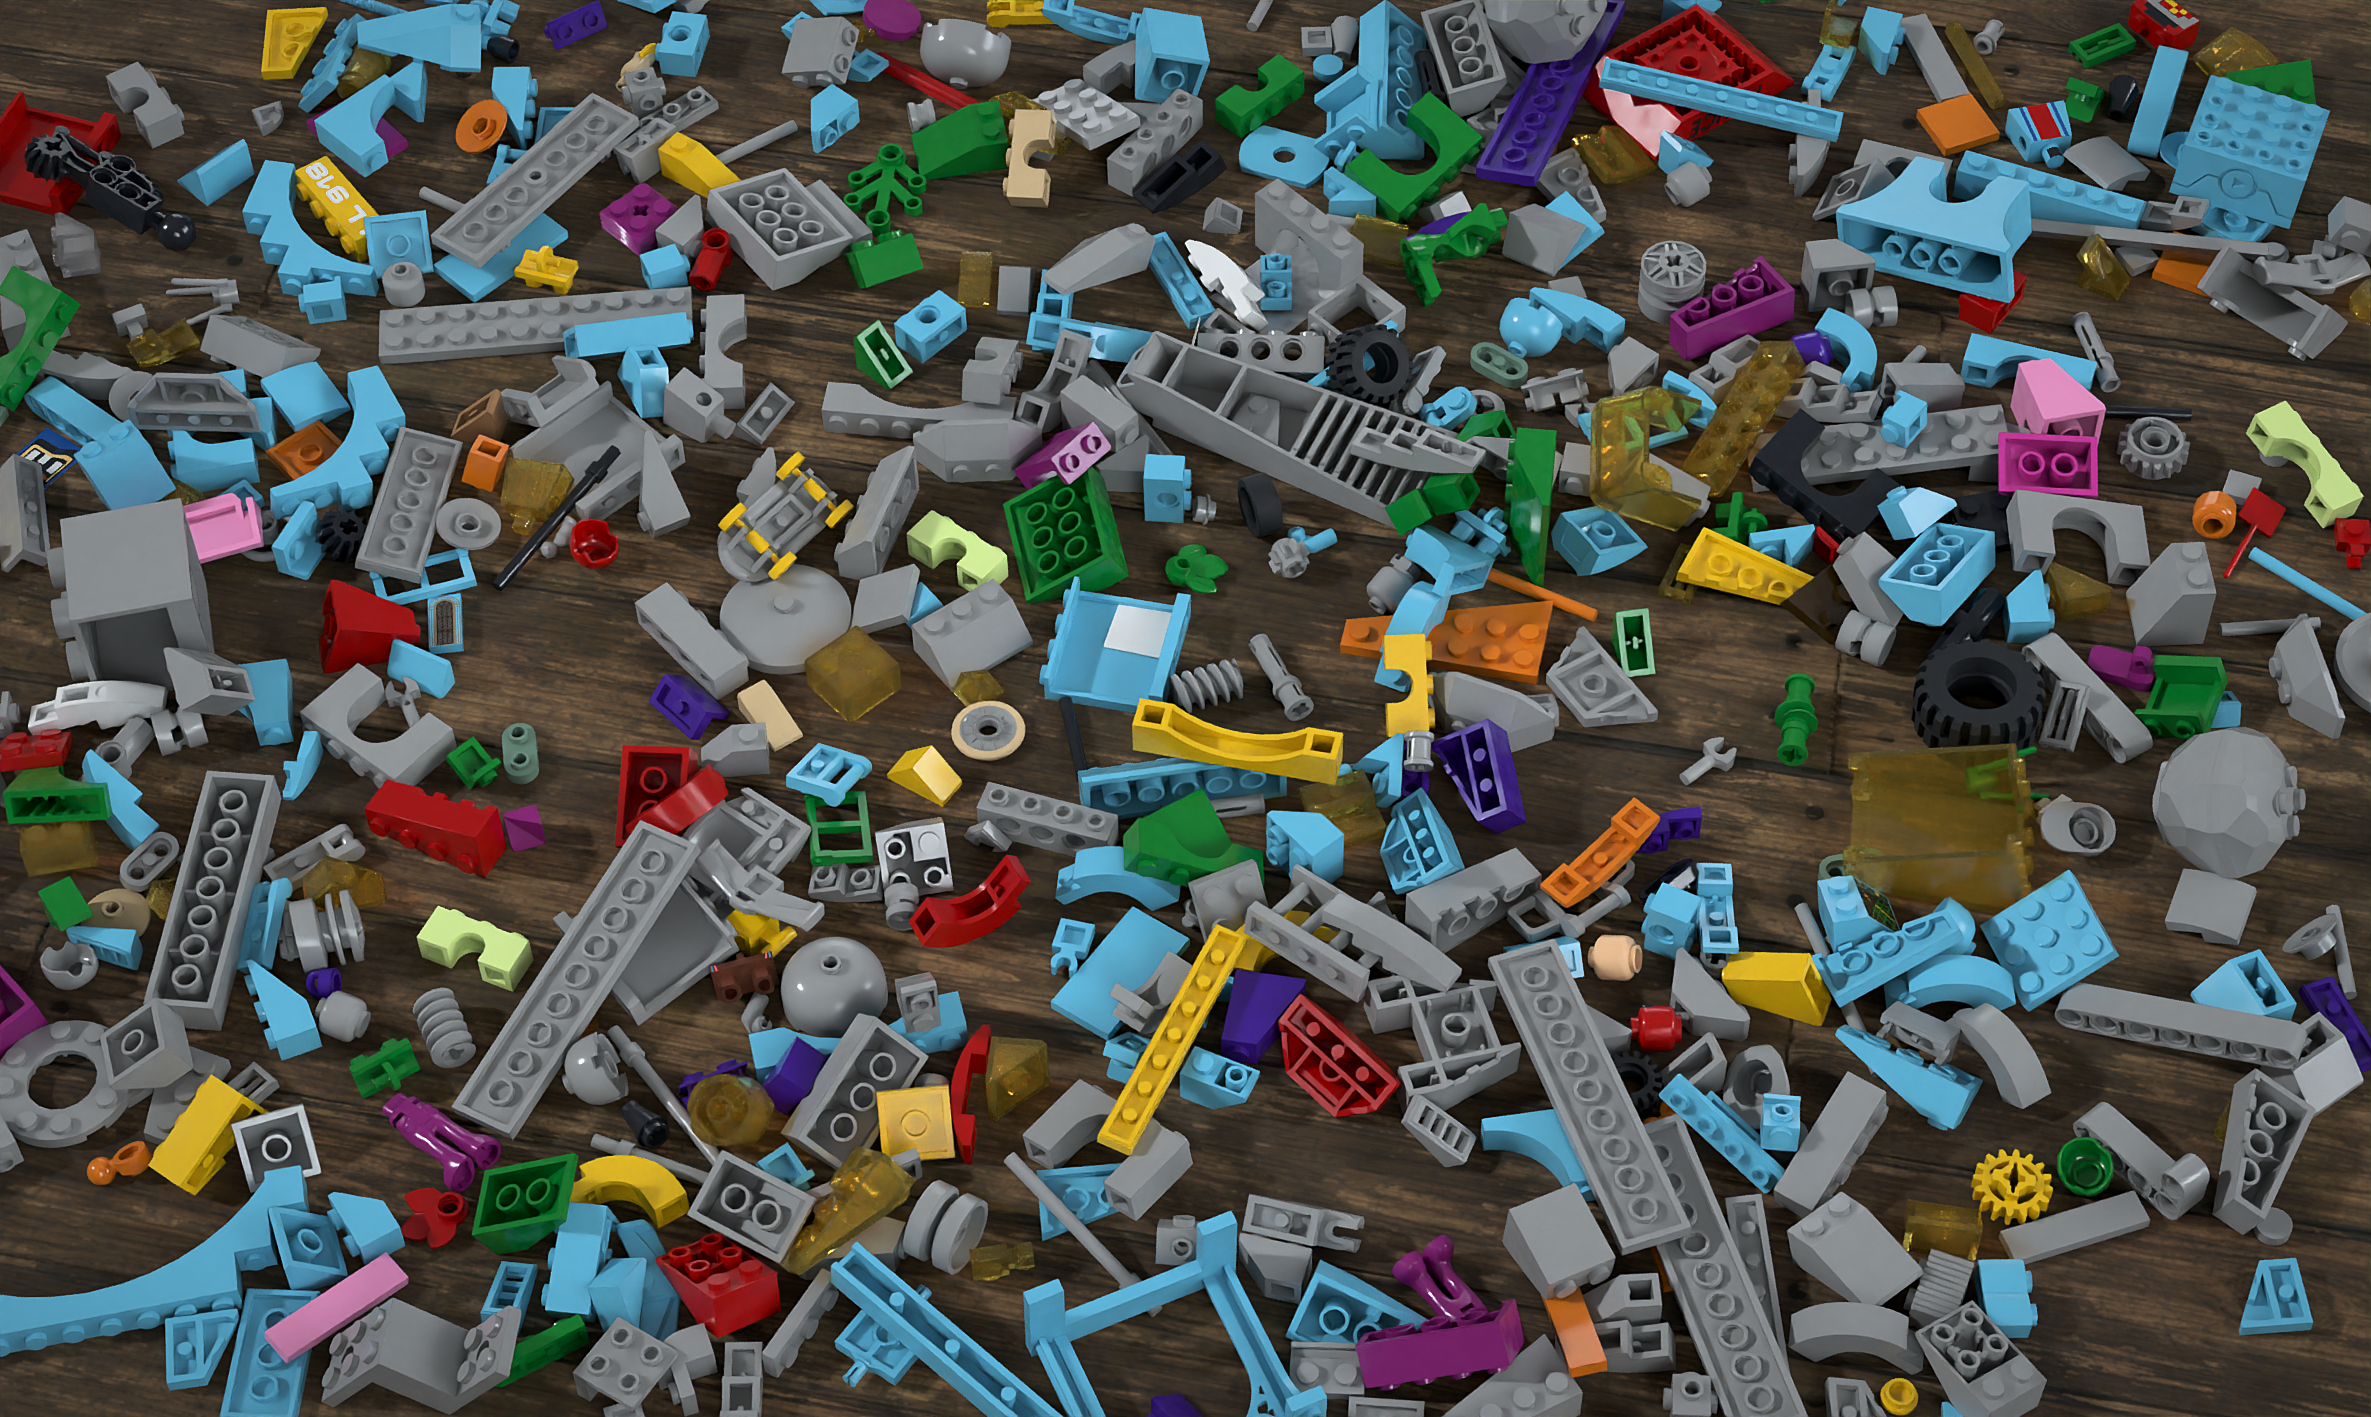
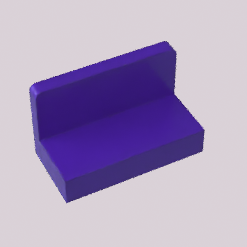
(686, 704)

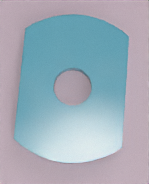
(1261, 145)

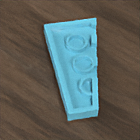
(332, 66)
(1870, 964)

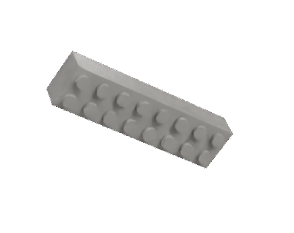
(213, 897)

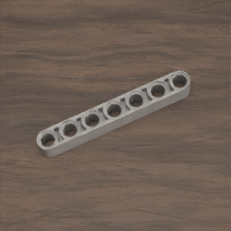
(2181, 1025)

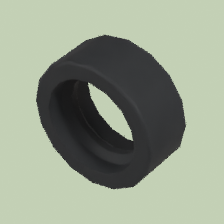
(1260, 505)

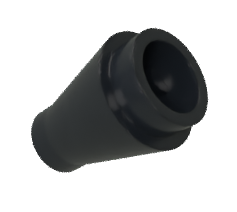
(2121, 95)
(648, 1127)

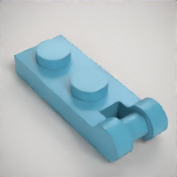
(264, 923)

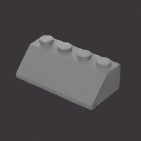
(1464, 55)
(879, 516)
(843, 1098)

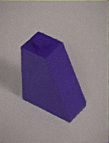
(1254, 1013)

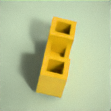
(1409, 655)

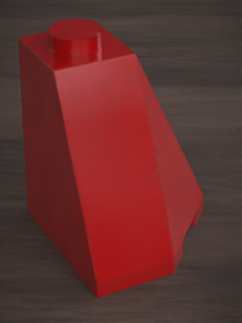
(361, 628)

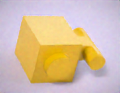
(759, 933)

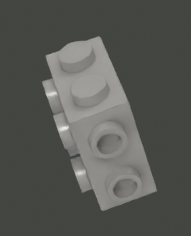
(820, 51)

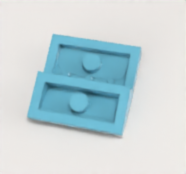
(304, 395)

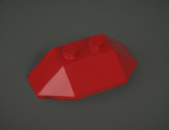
(1333, 1062)

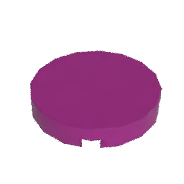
(892, 18)

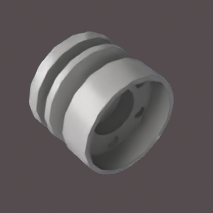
(1670, 279)
(327, 931)

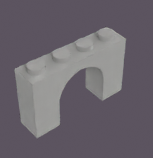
(1286, 216)
(2114, 526)
(402, 760)
(1077, 1120)

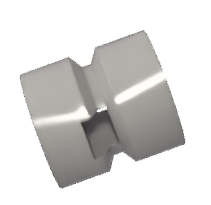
(1872, 307)
(1865, 638)
(191, 733)

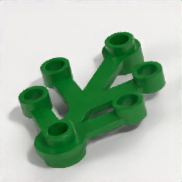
(889, 159)

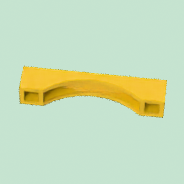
(1301, 754)

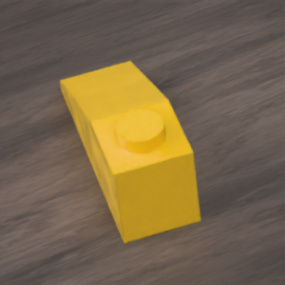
(693, 165)

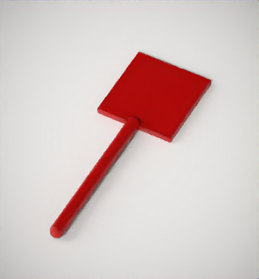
(2262, 515)

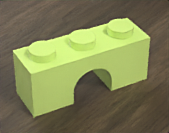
(939, 539)
(452, 934)

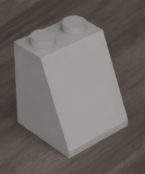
(2173, 597)
(1558, 1243)

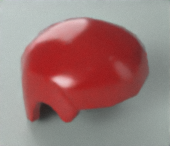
(593, 544)

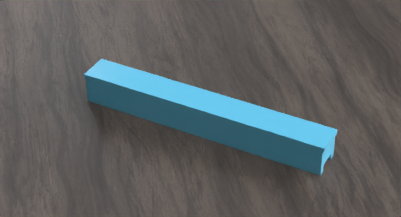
(934, 1338)

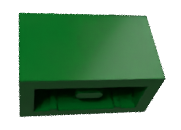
(883, 260)

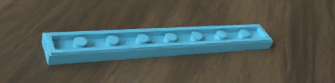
(1721, 100)

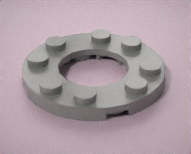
(57, 1126)

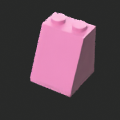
(2054, 402)

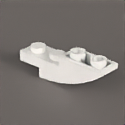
(1230, 281)
(106, 701)

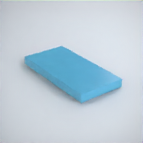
(478, 283)
(1124, 957)
(258, 1377)

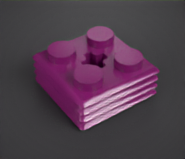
(637, 217)

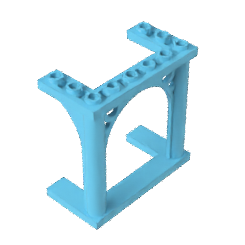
(1052, 1328)

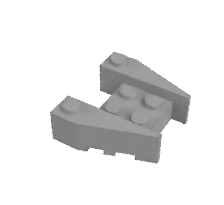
(1452, 1034)

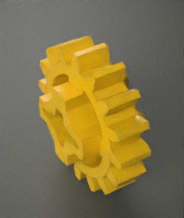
(2030, 1187)

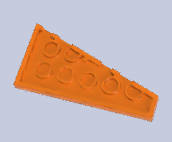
(1479, 641)

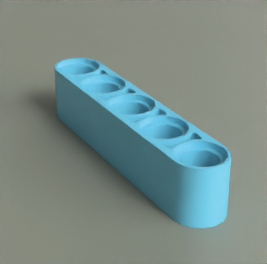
(2157, 101)
(69, 411)

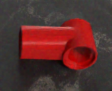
(712, 259)

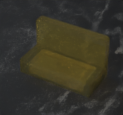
(1837, 30)

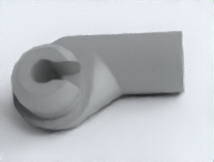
(752, 1016)

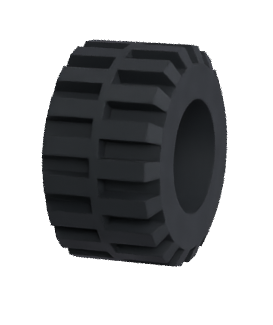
(1390, 362)

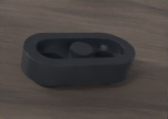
(1679, 875)

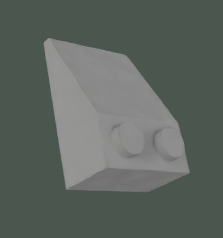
(751, 1207)
(1852, 1252)

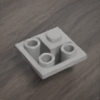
(915, 855)

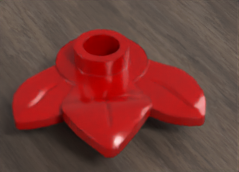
(430, 1216)

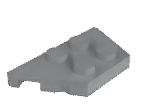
(1596, 686)

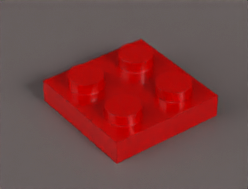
(34, 751)

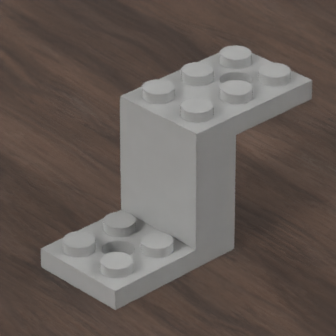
(421, 1356)

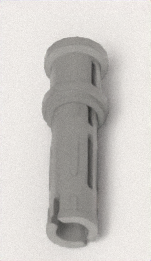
(1285, 686)

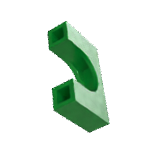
(1401, 194)
(47, 316)

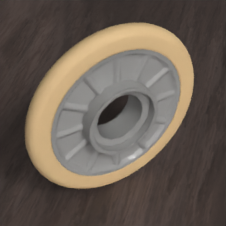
(992, 747)

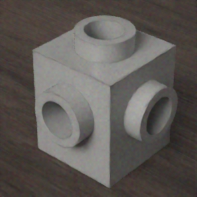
(643, 91)
(1169, 1238)
(1690, 1396)

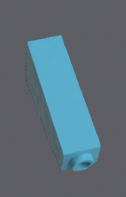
(613, 337)

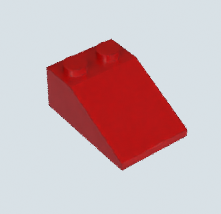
(647, 778)

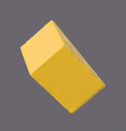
(926, 774)

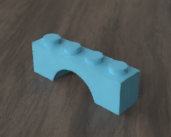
(1994, 359)

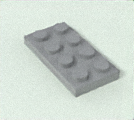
(1088, 114)

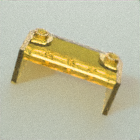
(1619, 456)

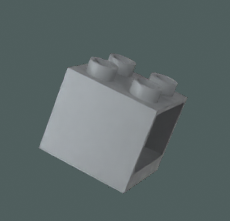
(129, 592)

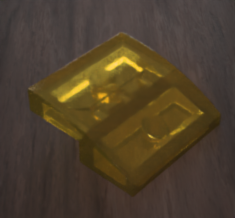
(2233, 53)
(1613, 155)
(1348, 806)

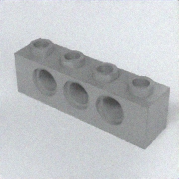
(1155, 141)
(1277, 343)
(1046, 820)

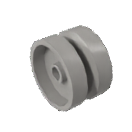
(945, 1227)

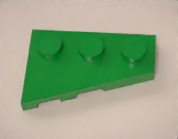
(2286, 79)

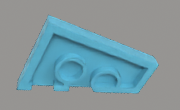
(1080, 1191)

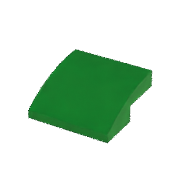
(1194, 825)

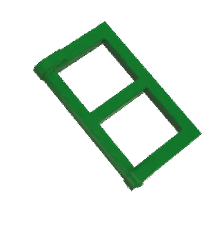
(829, 857)

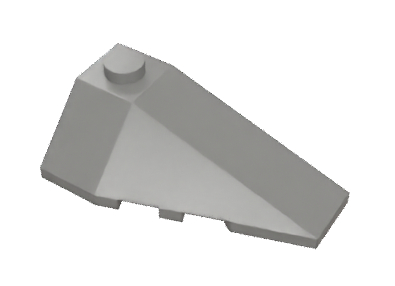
(1102, 259)

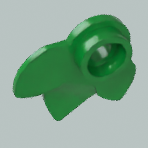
(1195, 569)

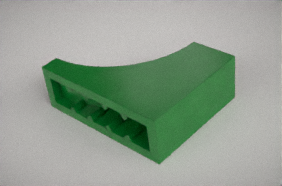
(49, 796)

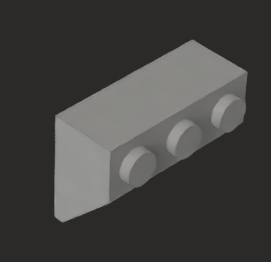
(254, 346)
(971, 633)

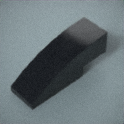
(1180, 178)

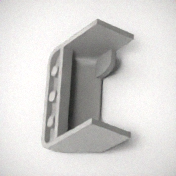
(2274, 308)

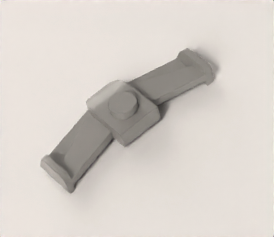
(2312, 272)
(757, 890)

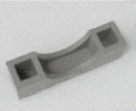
(725, 325)

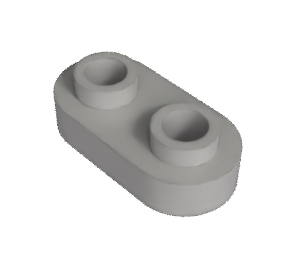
(146, 862)

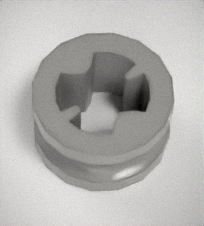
(1714, 970)

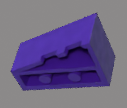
(1485, 773)

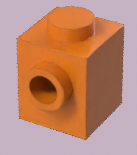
(485, 463)

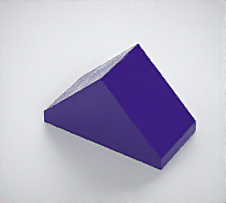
(793, 1075)

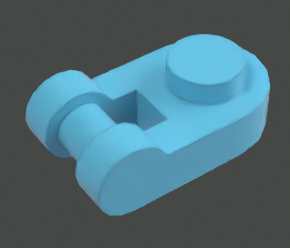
(1456, 403)

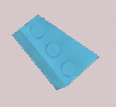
(578, 1260)

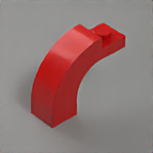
(686, 803)
(973, 915)

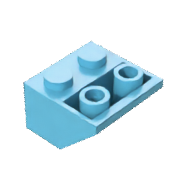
(1306, 841)
(2247, 986)

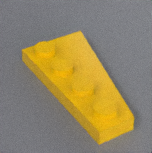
(1739, 570)

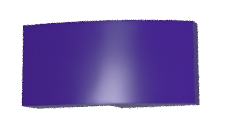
(1675, 824)

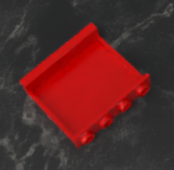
(18, 127)

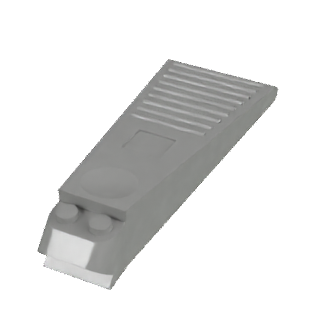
(1201, 391)

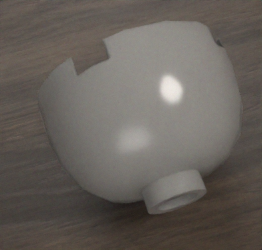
(593, 1071)

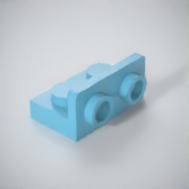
(296, 547)

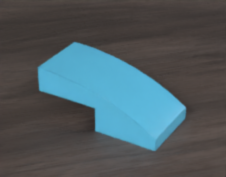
(1679, 384)

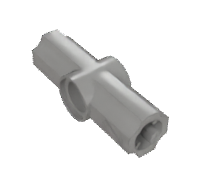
(126, 746)

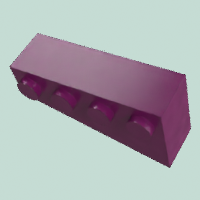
(1743, 306)
(1441, 1348)

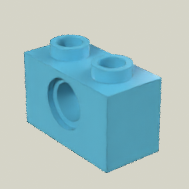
(682, 44)
(930, 326)
(1165, 488)
(1670, 920)

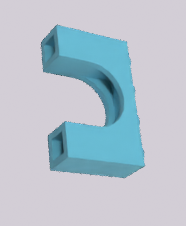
(214, 465)

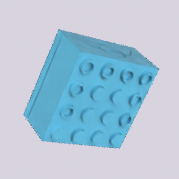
(2249, 151)

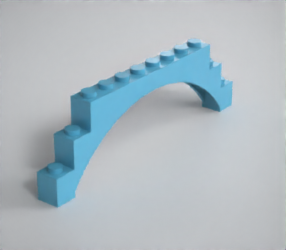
(193, 1284)

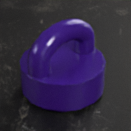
(328, 982)

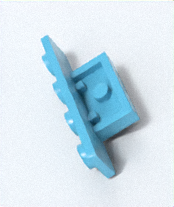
(1724, 1131)

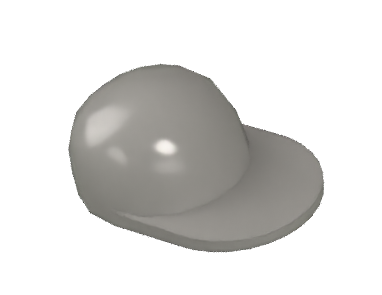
(2078, 828)

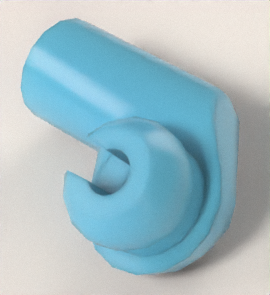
(1313, 543)

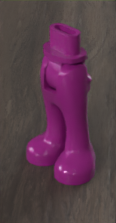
(424, 1124)
(1436, 1259)

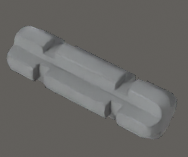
(286, 938)

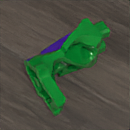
(1448, 239)

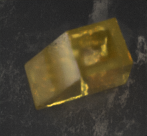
(335, 875)

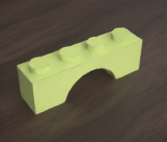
(2283, 433)

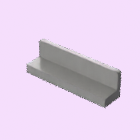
(22, 513)

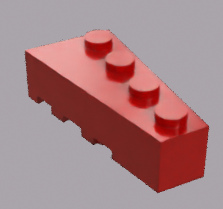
(438, 827)

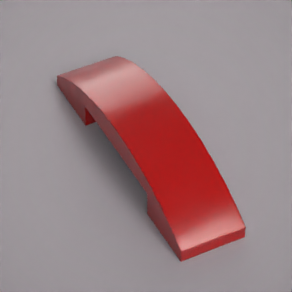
(972, 1060)

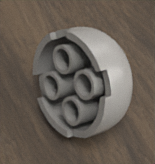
(964, 53)
(831, 984)

